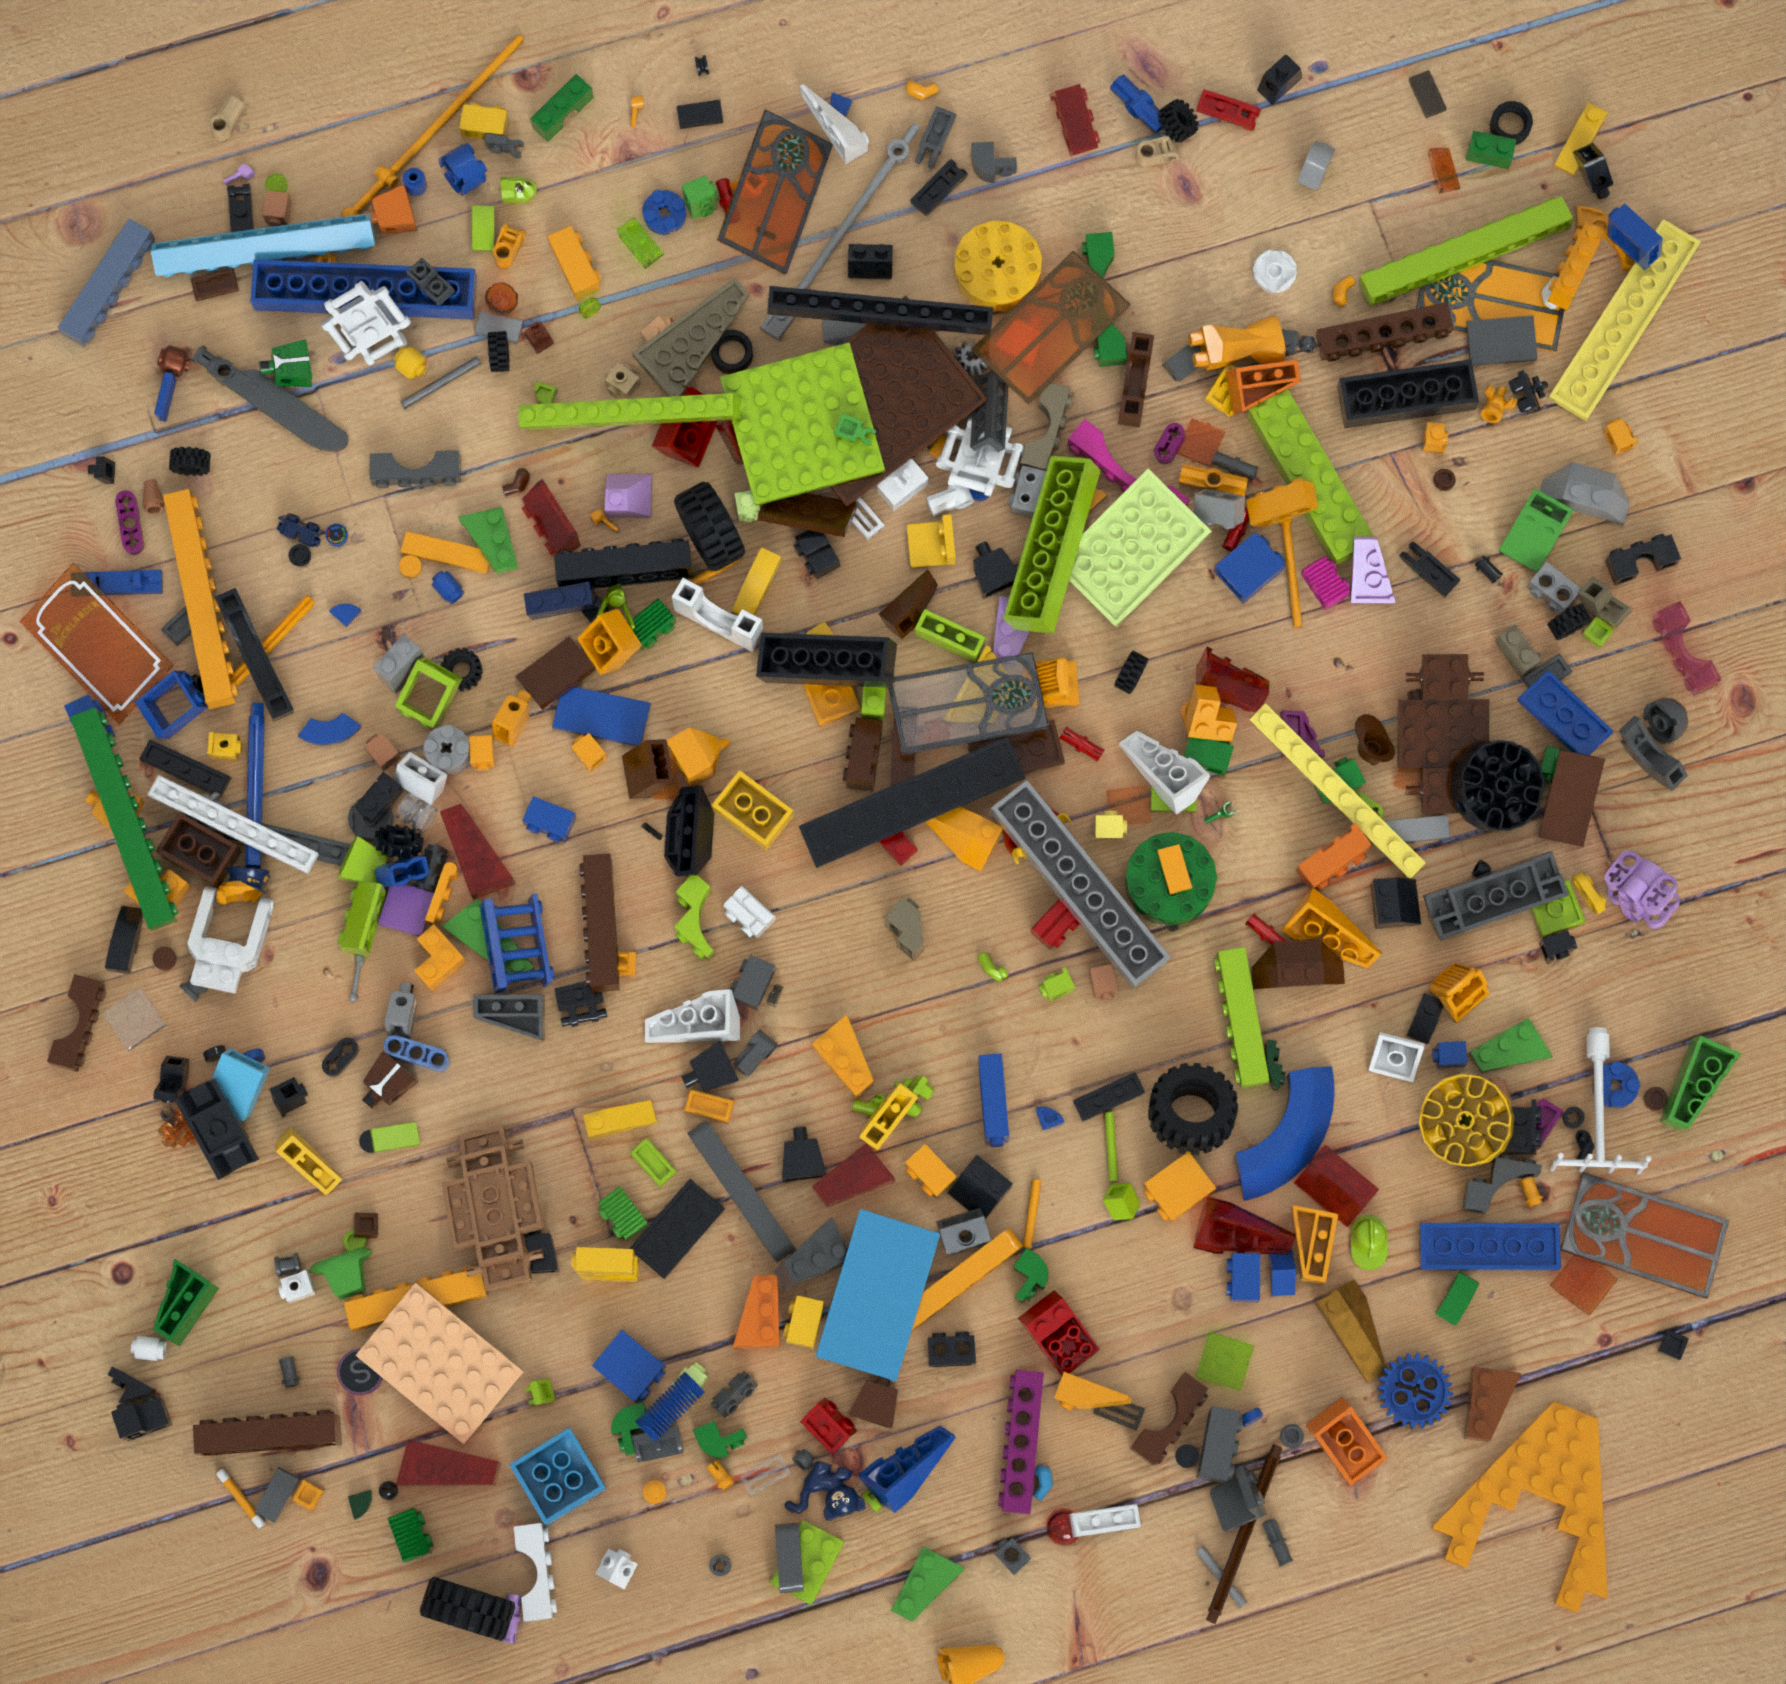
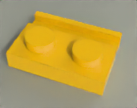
(1219, 393)

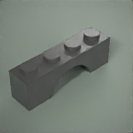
(443, 469)

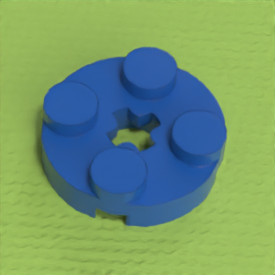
(661, 200)
(1629, 1085)

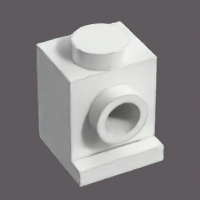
(304, 1290)

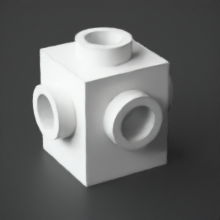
(617, 1568)

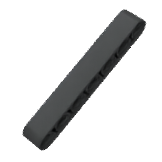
(741, 1191)

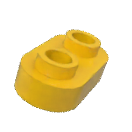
(1593, 899)

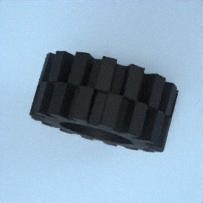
(1178, 120)
(498, 351)
(189, 461)
(1569, 621)
(471, 659)
(1131, 672)

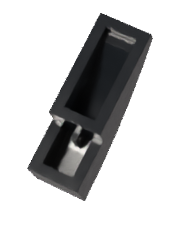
(124, 940)

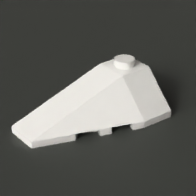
(841, 132)
(1169, 774)
(704, 1019)

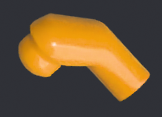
(1340, 288)

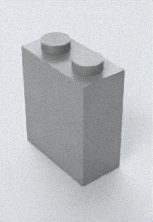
(398, 663)

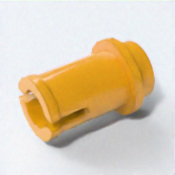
(1531, 1192)
(720, 1475)

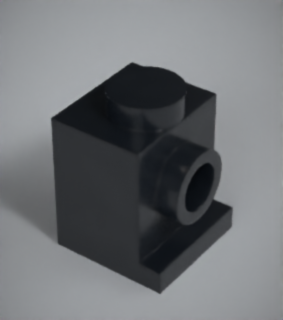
(1557, 946)
(288, 1096)

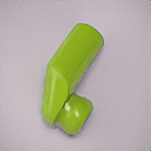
(990, 969)
(869, 1107)

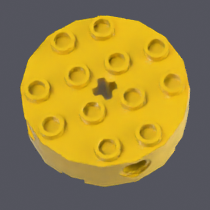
(994, 245)
(1443, 1117)

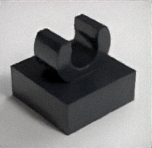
(103, 470)

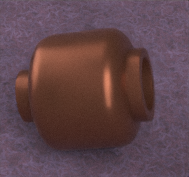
(173, 360)

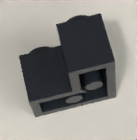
(142, 1419)

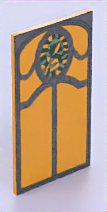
(1496, 292)

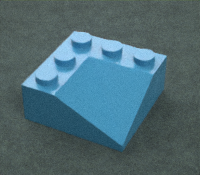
(558, 1477)

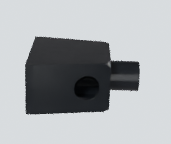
(1282, 77)
(1594, 170)
(993, 570)
(711, 1069)
(802, 1158)
(537, 1240)

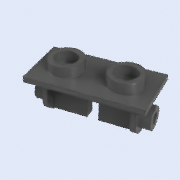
(436, 858)
(742, 1387)

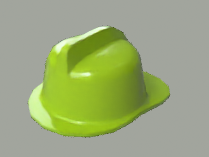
(1369, 1242)

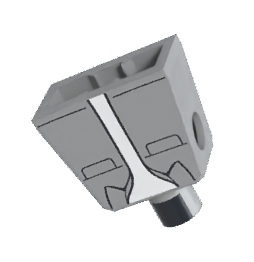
(401, 1012)

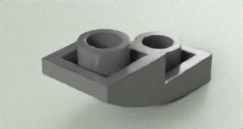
(430, 282)
(276, 1494)

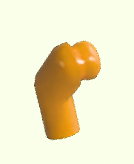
(919, 91)

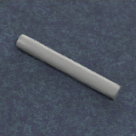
(1217, 1571)

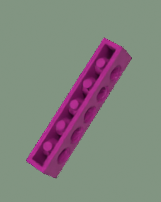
(1034, 1383)

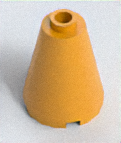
(969, 1663)

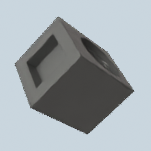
(1016, 1565)

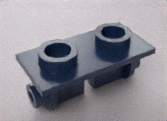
(292, 525)

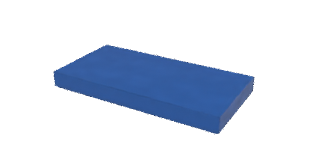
(1565, 714)
(602, 716)

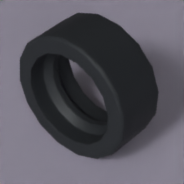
(1517, 108)
(739, 336)

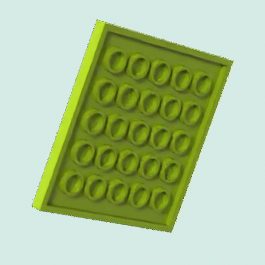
(791, 424)

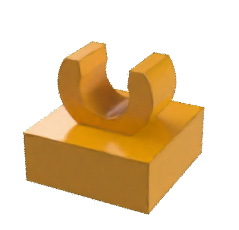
(627, 963)

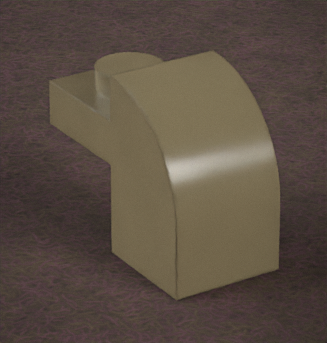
(1600, 602)

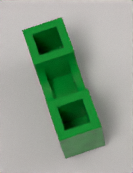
(570, 97)

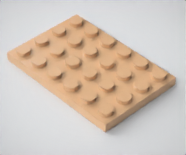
(439, 1363)

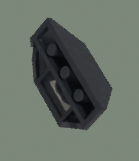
(689, 832)

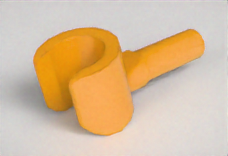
(637, 102)
(598, 516)

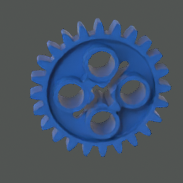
(1408, 1411)

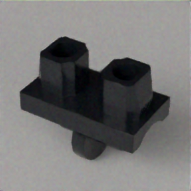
(1522, 383)

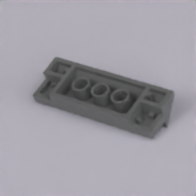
(1495, 895)

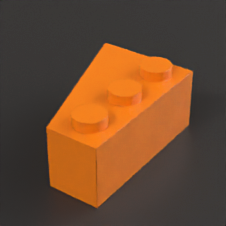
(1334, 858)

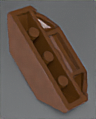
(1297, 965)

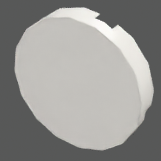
(1274, 271)

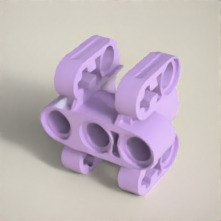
(1642, 890)

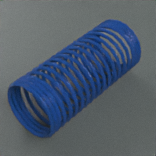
(654, 1420)

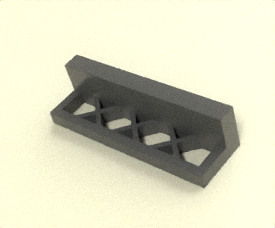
(996, 413)

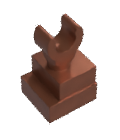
(538, 337)

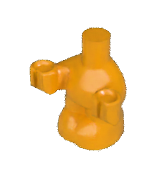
(1496, 404)

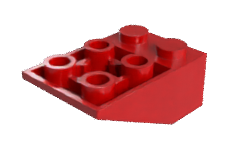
(1058, 1333)

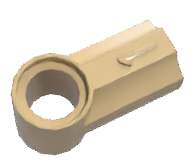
(226, 117)

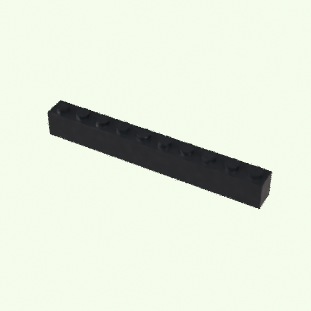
(879, 310)

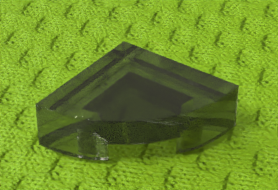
(774, 996)

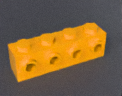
(1575, 267)

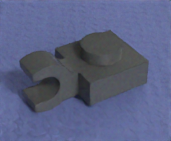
(499, 144)

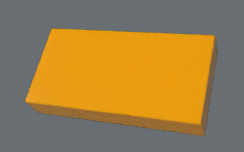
(1174, 869)
(709, 1106)

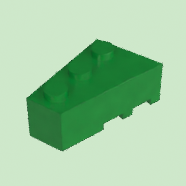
(183, 1303)

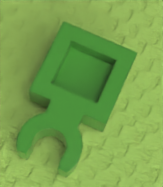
(850, 429)

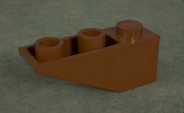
(906, 609)

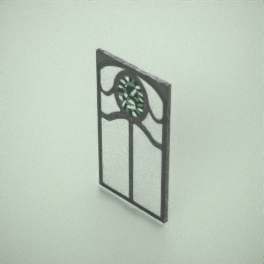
(967, 703)

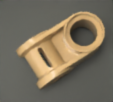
(1161, 151)

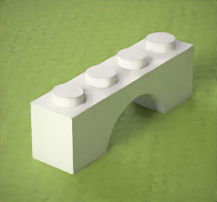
(538, 1602)

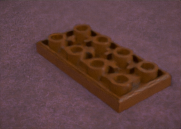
(1571, 797)

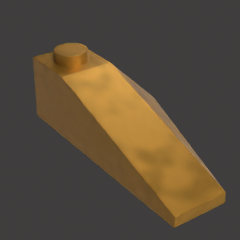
(1351, 1322)

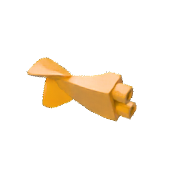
(1229, 345)

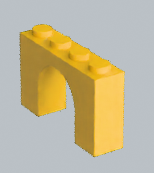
(605, 1264)

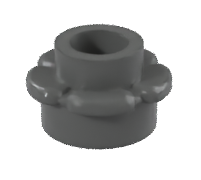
(803, 1459)

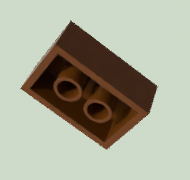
(198, 850)

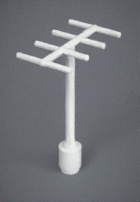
(1598, 1050)

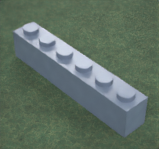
(106, 283)

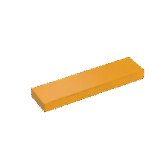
(444, 552)

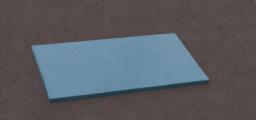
(877, 1295)

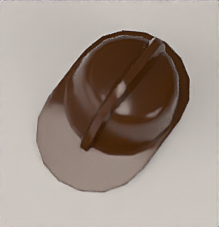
(1373, 742)

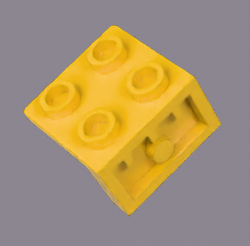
(931, 543)

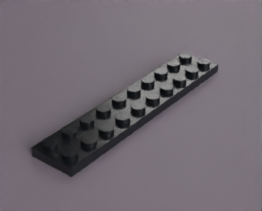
(912, 802)

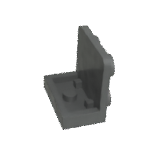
(1238, 1500)

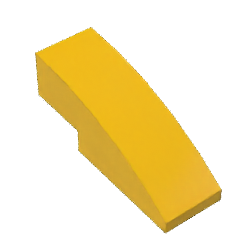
(757, 582)

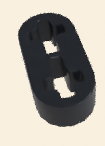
(336, 1053)

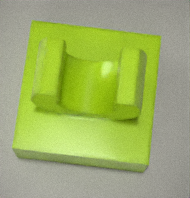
(541, 1392)

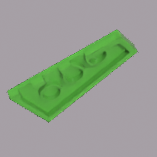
(469, 930)

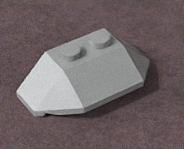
(1588, 492)

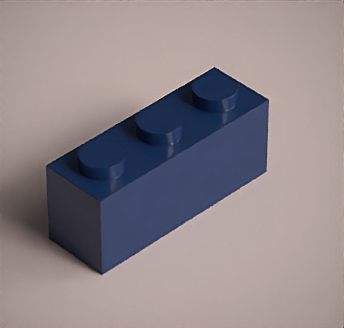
(560, 600)

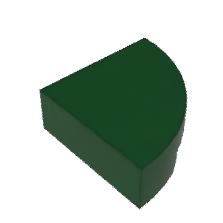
(360, 1503)

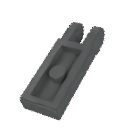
(936, 135)

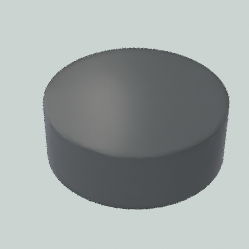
(1291, 1436)

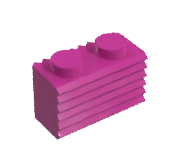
(1325, 582)

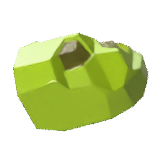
(517, 190)

